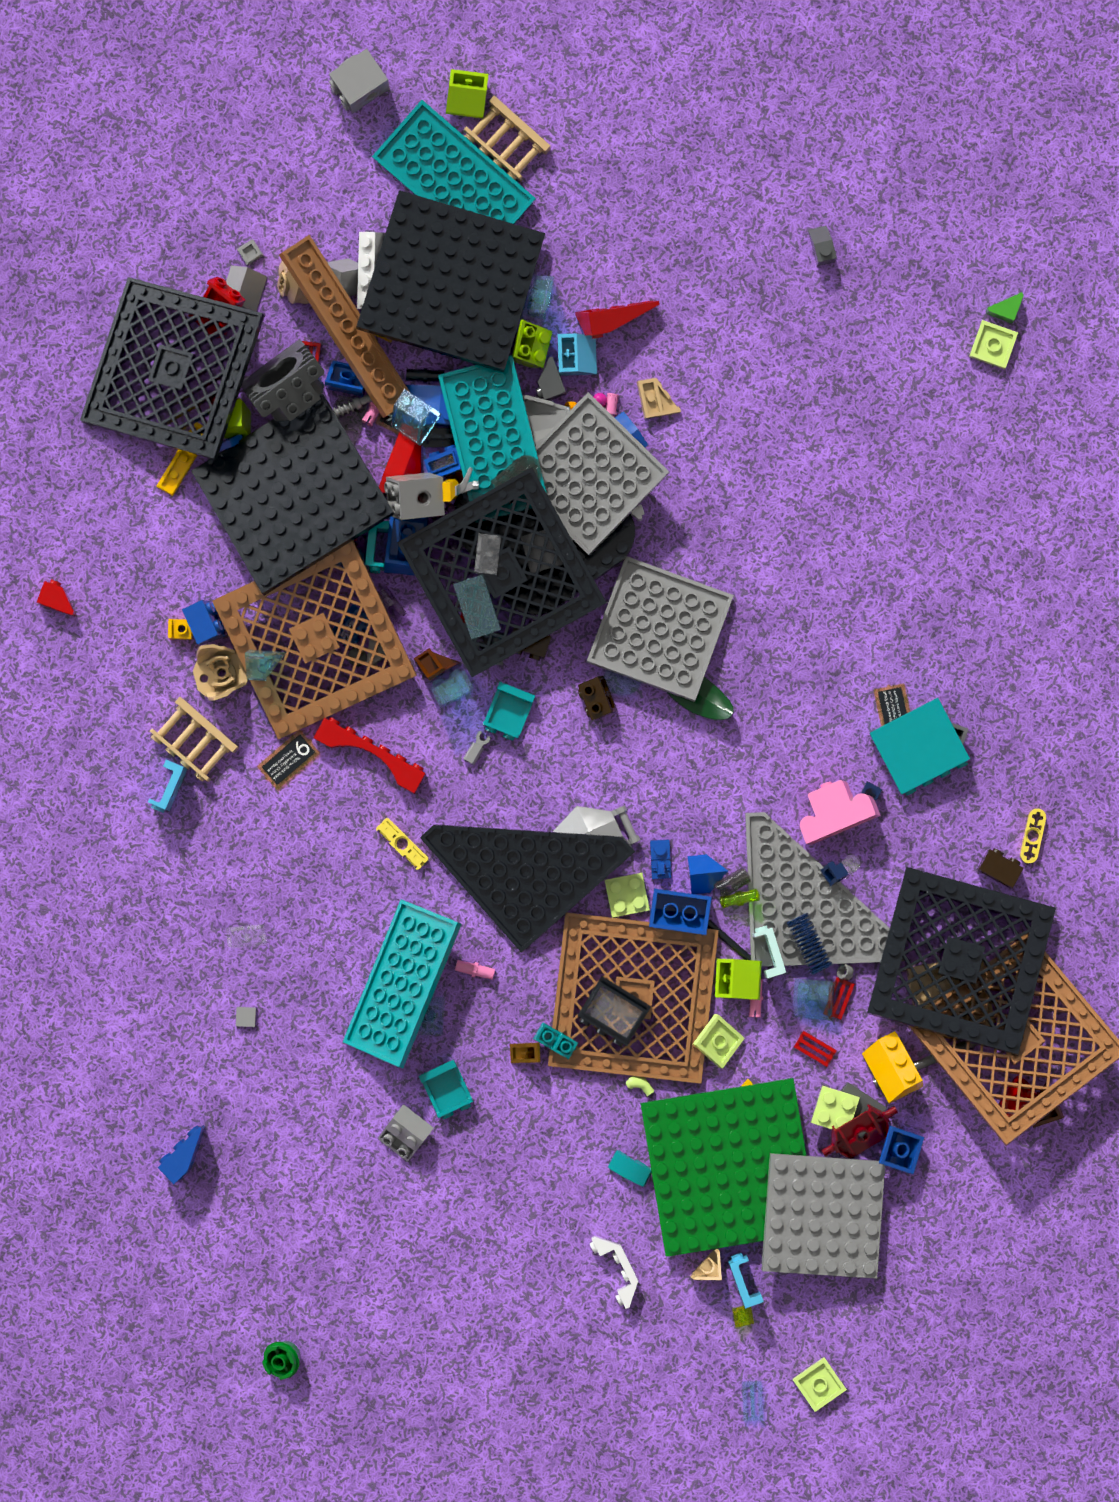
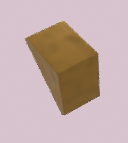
(525, 1052)

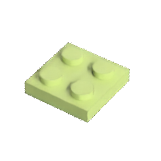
(993, 344)
(627, 895)
(718, 1041)
(834, 1108)
(819, 1384)

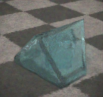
(261, 663)

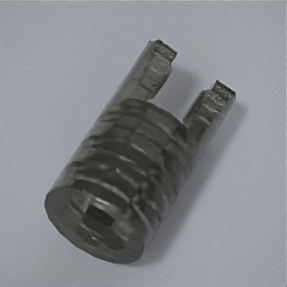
(733, 882)

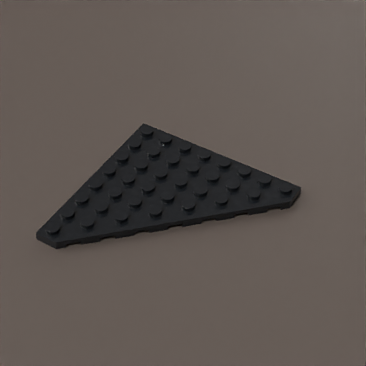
(526, 875)

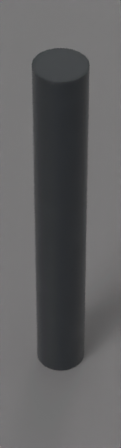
(729, 941)

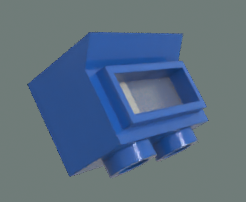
(444, 463)
(349, 621)

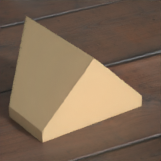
(710, 1268)

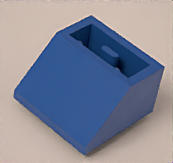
(204, 622)

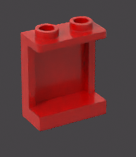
(220, 291)

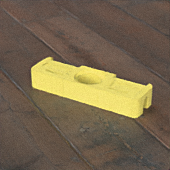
(393, 834)

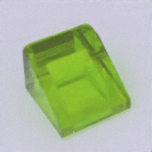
(742, 1316)

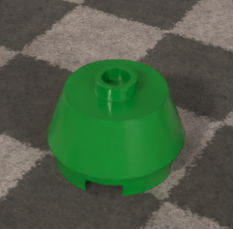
(281, 1359)

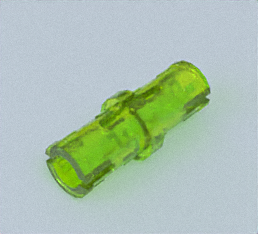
(740, 898)

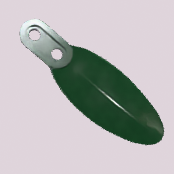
(709, 702)

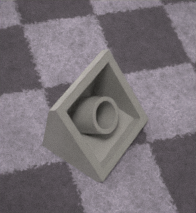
(347, 274)
(248, 283)

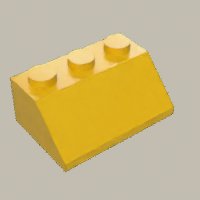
(892, 1067)

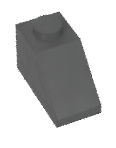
(822, 246)
(550, 383)

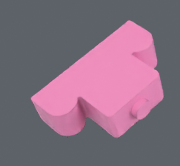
(836, 811)

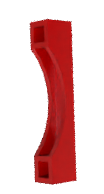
(335, 736)

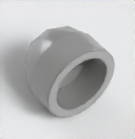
(841, 972)

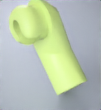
(639, 1082)

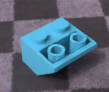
(576, 354)

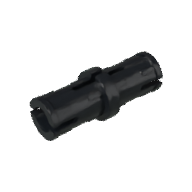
(423, 375)

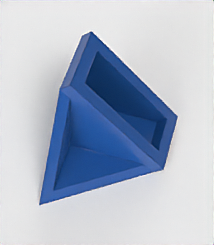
(704, 873)

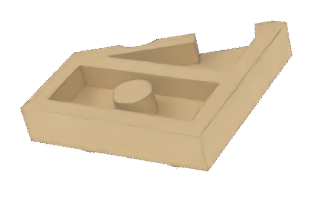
(655, 400)

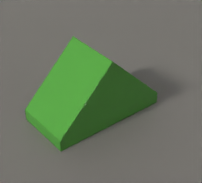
(1006, 309)

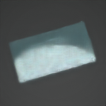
(477, 607)

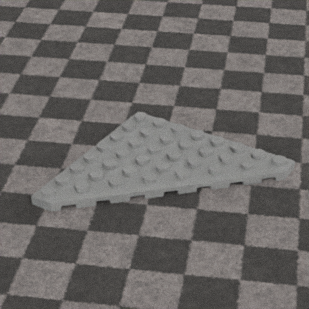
(793, 886)

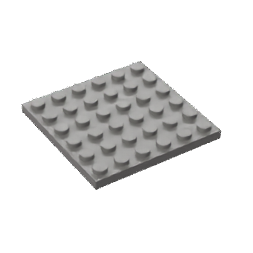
(595, 472)
(660, 628)
(823, 1216)

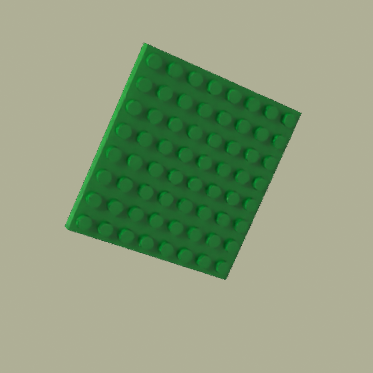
(713, 1161)

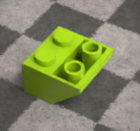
(467, 93)
(531, 345)
(738, 979)

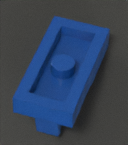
(660, 859)

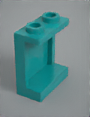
(375, 567)
(508, 711)
(446, 1089)

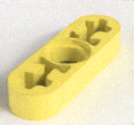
(1035, 851)

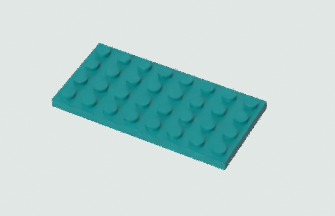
(448, 168)
(488, 424)
(402, 983)

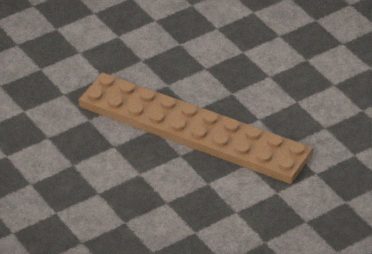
(340, 320)

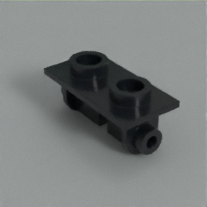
(439, 438)

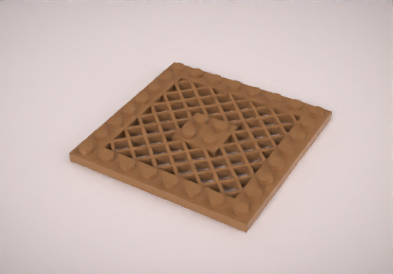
(316, 639)
(692, 1067)
(983, 1101)

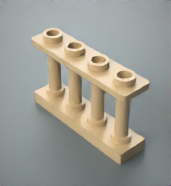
(525, 133)
(211, 734)

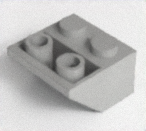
(405, 1133)

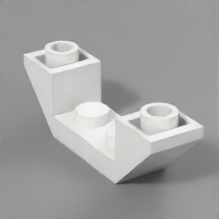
(604, 1246)

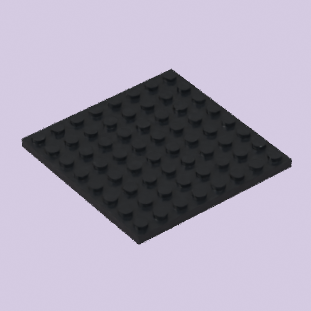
(450, 281)
(292, 494)

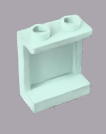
(774, 951)

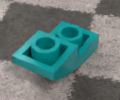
(555, 1040)
(630, 1169)

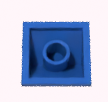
(343, 379)

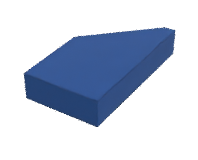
(230, 442)

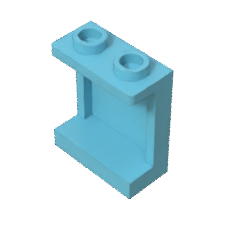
(172, 788)
(747, 1299)

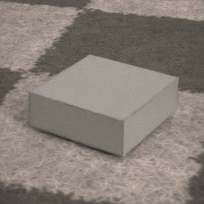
(250, 252)
(245, 1016)

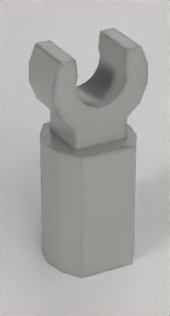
(476, 749)

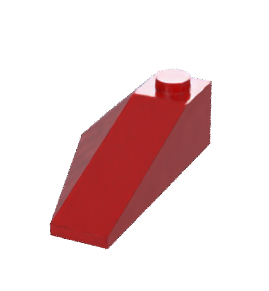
(600, 321)
(404, 459)

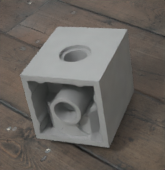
(358, 81)
(415, 495)

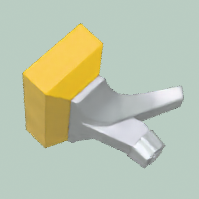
(452, 488)

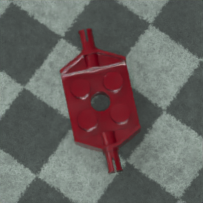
(846, 1139)

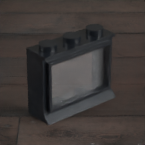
(613, 1011)

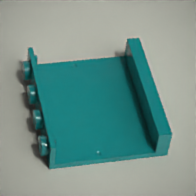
(920, 746)

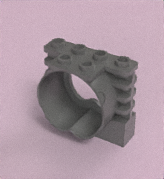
(286, 383)

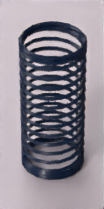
(821, 966)

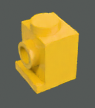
(173, 630)

